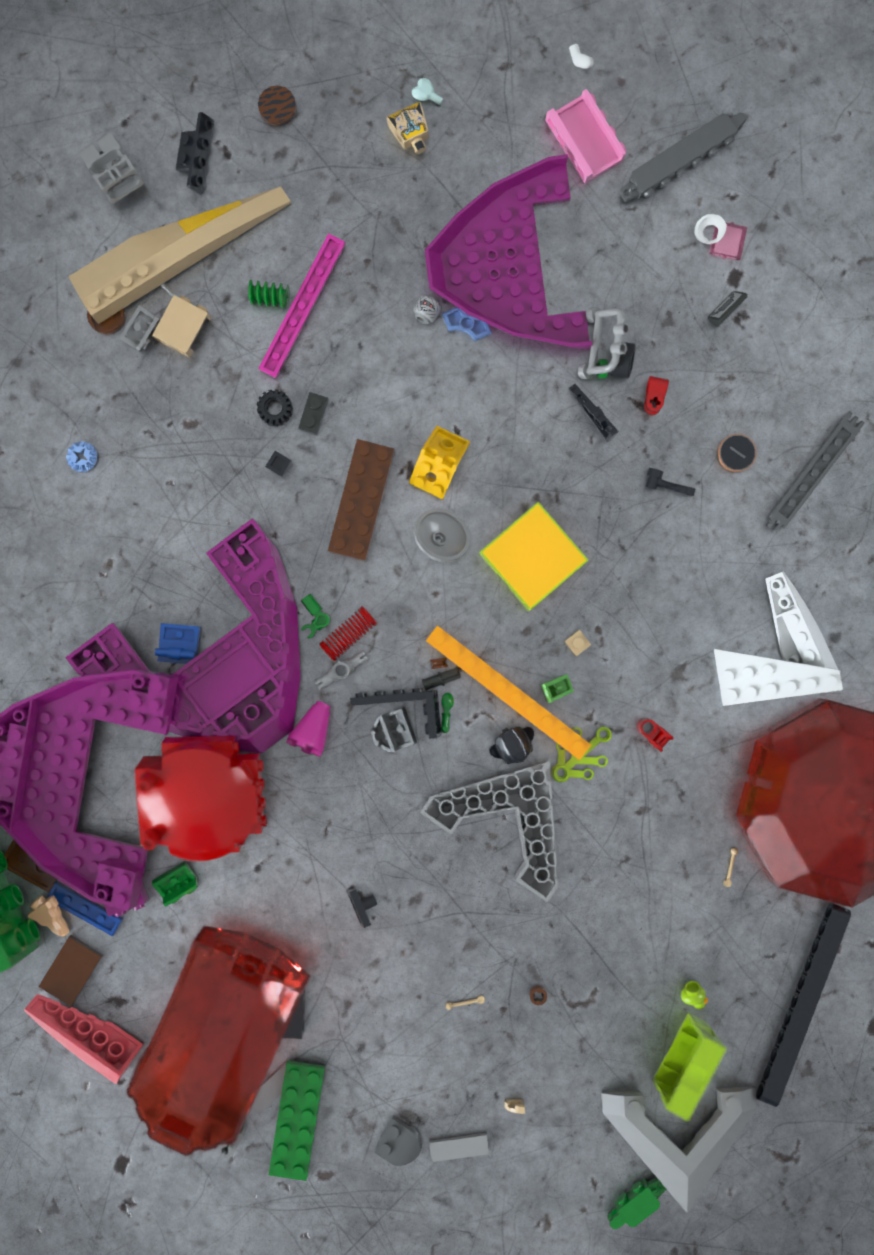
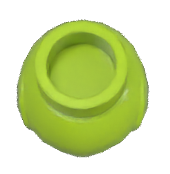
(694, 995)

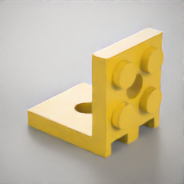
(439, 460)

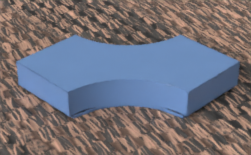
(459, 320)

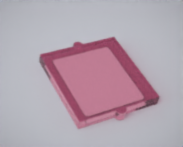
(732, 242)

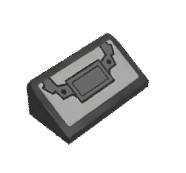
(726, 308)

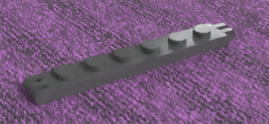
(814, 472)

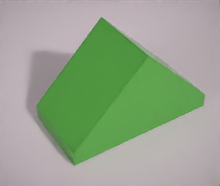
(556, 688)

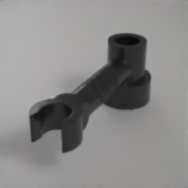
(655, 479)

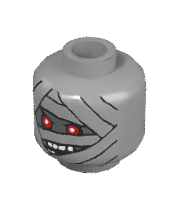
(427, 308)

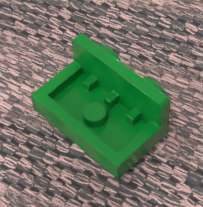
(176, 883)

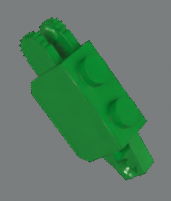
(636, 1204)

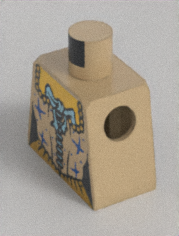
(410, 127)

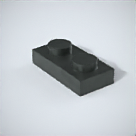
(313, 413)

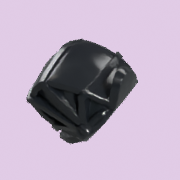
(513, 745)

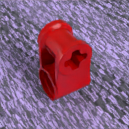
(655, 392)
(656, 735)

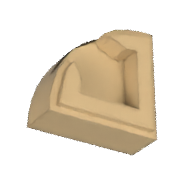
(515, 1105)

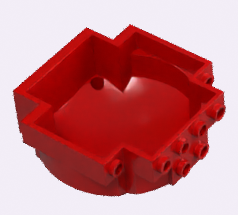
(200, 797)

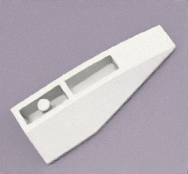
(795, 627)

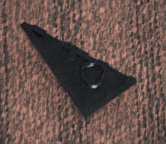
(595, 413)

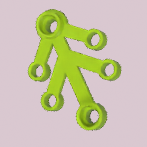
(567, 767)

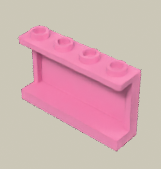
(586, 137)

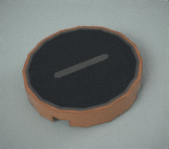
(737, 453)

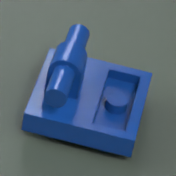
(178, 643)

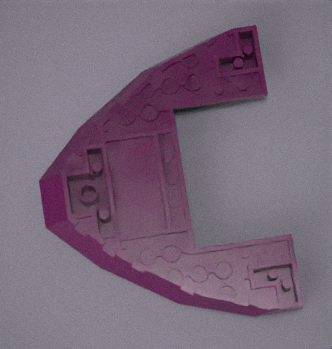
(248, 677)
(45, 770)

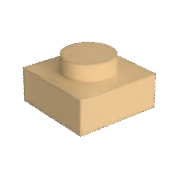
(577, 643)

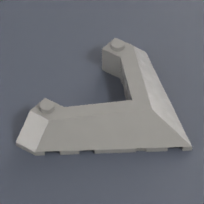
(527, 793)
(685, 1170)

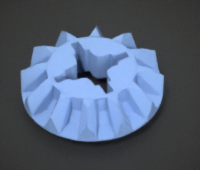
(89, 452)

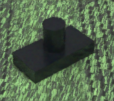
(360, 906)

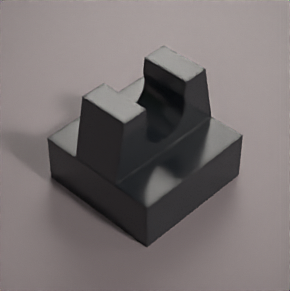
(278, 464)

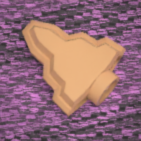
(49, 914)

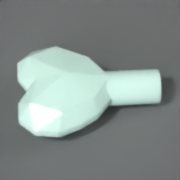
(425, 91)

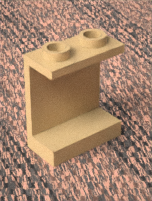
(181, 325)

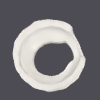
(707, 220)

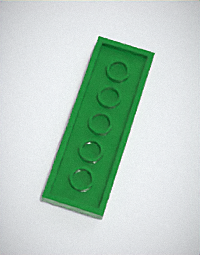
(296, 1120)

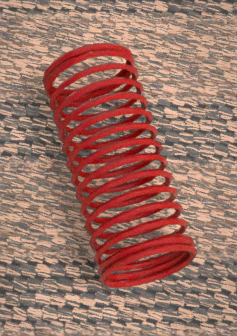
(366, 616)

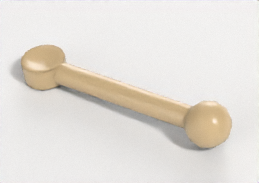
(727, 882)
(480, 1000)

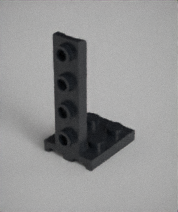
(430, 708)

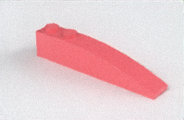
(90, 1039)

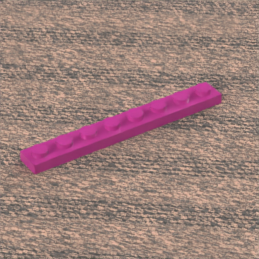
(302, 305)

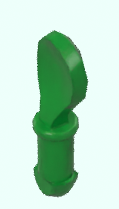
(447, 703)

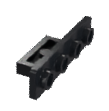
(194, 152)

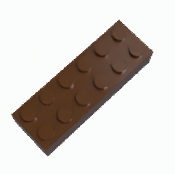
(361, 500)

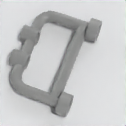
(596, 316)

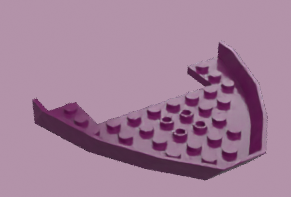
(492, 262)

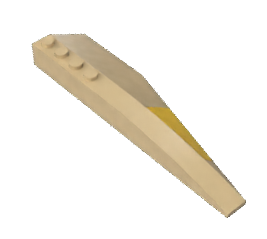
(166, 251)

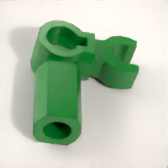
(321, 620)

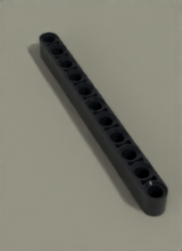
(803, 1004)

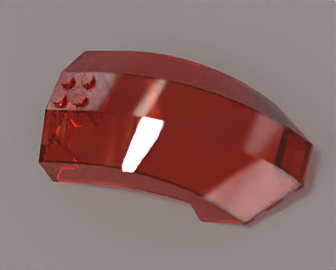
(215, 1040)

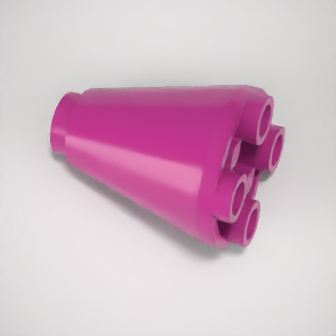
(311, 730)

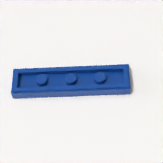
(85, 909)

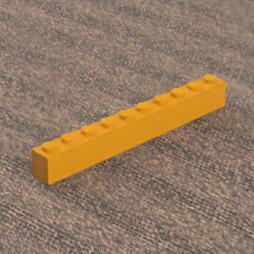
(508, 692)

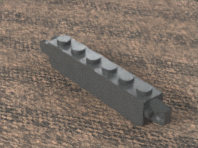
(682, 155)

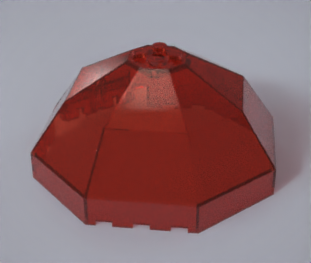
(809, 821)

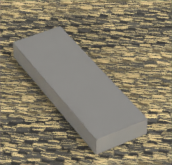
(270, 1090)
(459, 1147)

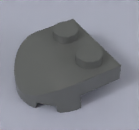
(393, 731)
(399, 1143)

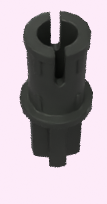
(441, 678)

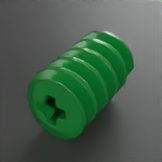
(268, 295)

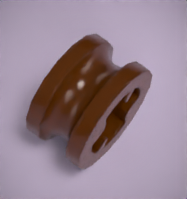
(438, 663)
(537, 1001)

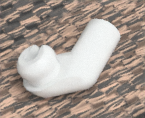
(580, 60)

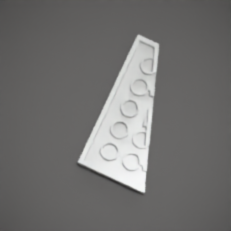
(758, 678)

